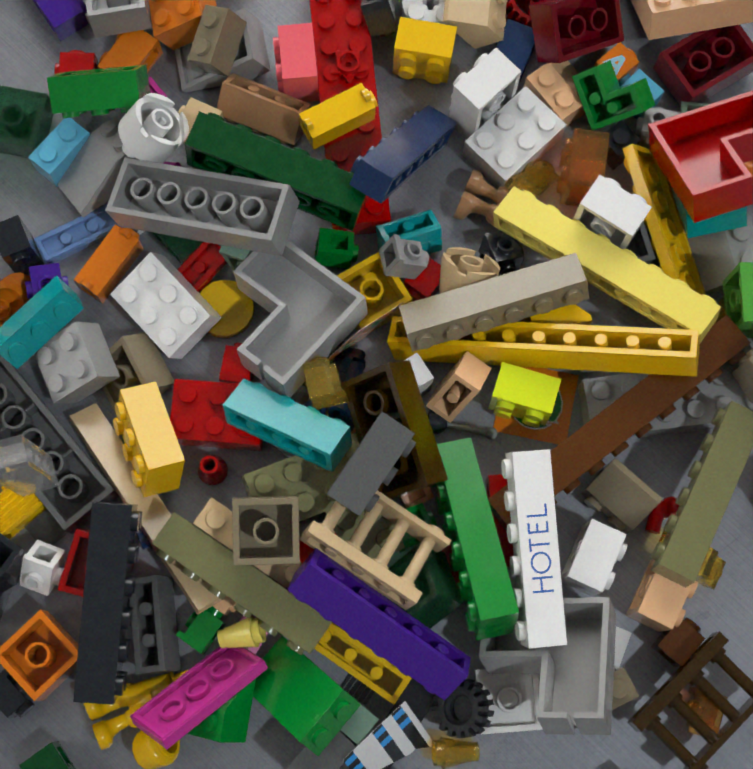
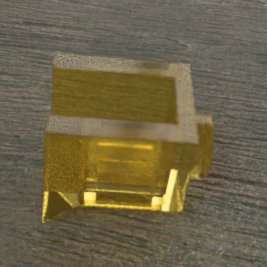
(324, 383)

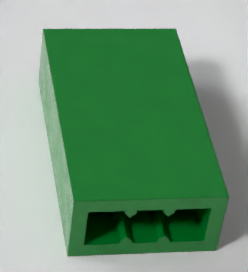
(303, 697)

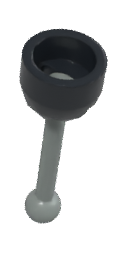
(439, 425)

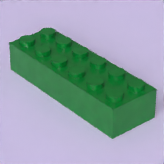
(474, 543)

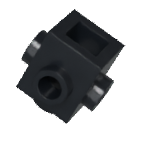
(503, 250)

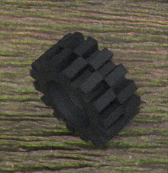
(480, 710)

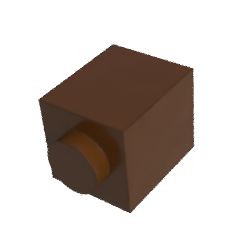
(679, 643)

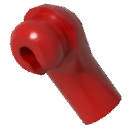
(661, 512)

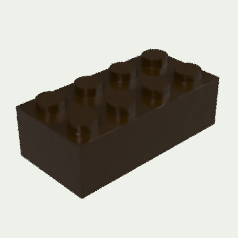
(396, 393)

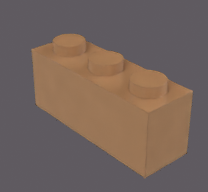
(261, 108)

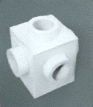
(42, 567)

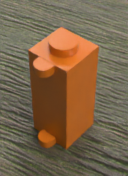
(109, 263)

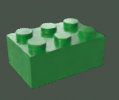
(97, 90)

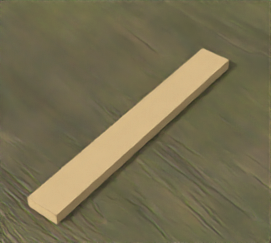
(107, 451)

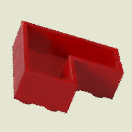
(706, 155)

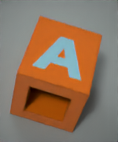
(622, 59)

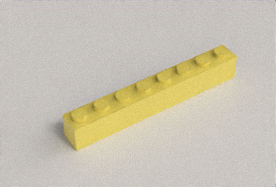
(606, 265)

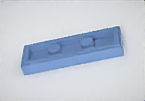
(75, 236)

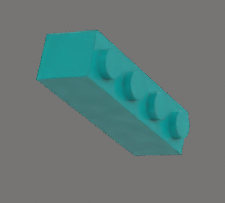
(288, 424)

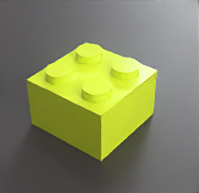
(524, 395)

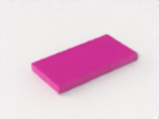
(197, 694)

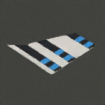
(390, 741)

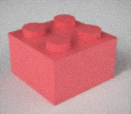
(296, 61)

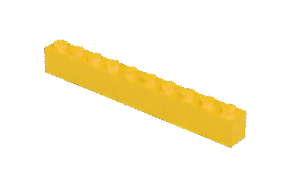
(566, 347)

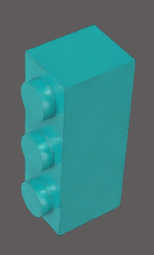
(38, 321)

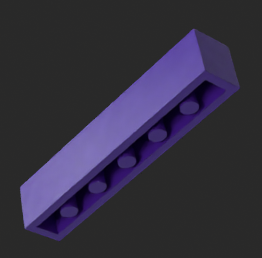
(379, 624)

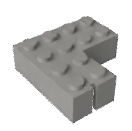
(307, 318)
(573, 676)

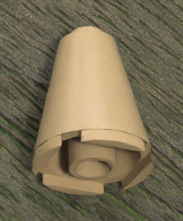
(463, 268)

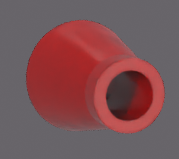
(216, 475)

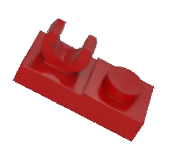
(202, 265)

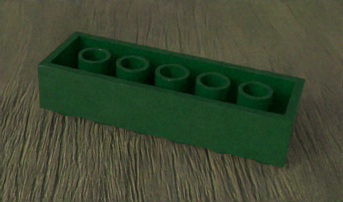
(239, 152)

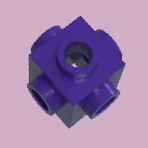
(42, 275)

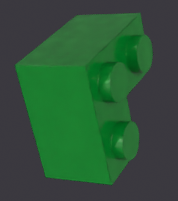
(605, 99)

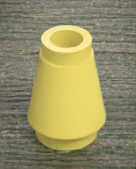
(242, 634)

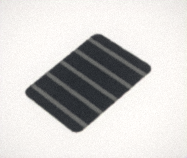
(357, 689)

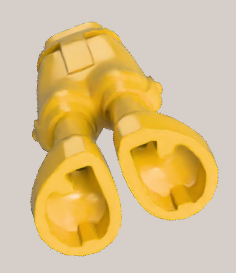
(134, 698)

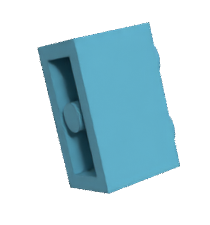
(59, 150)

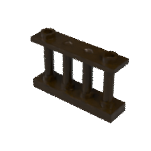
(670, 696)

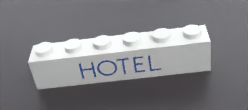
(534, 548)

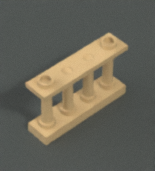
(375, 571)

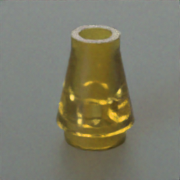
(454, 752)

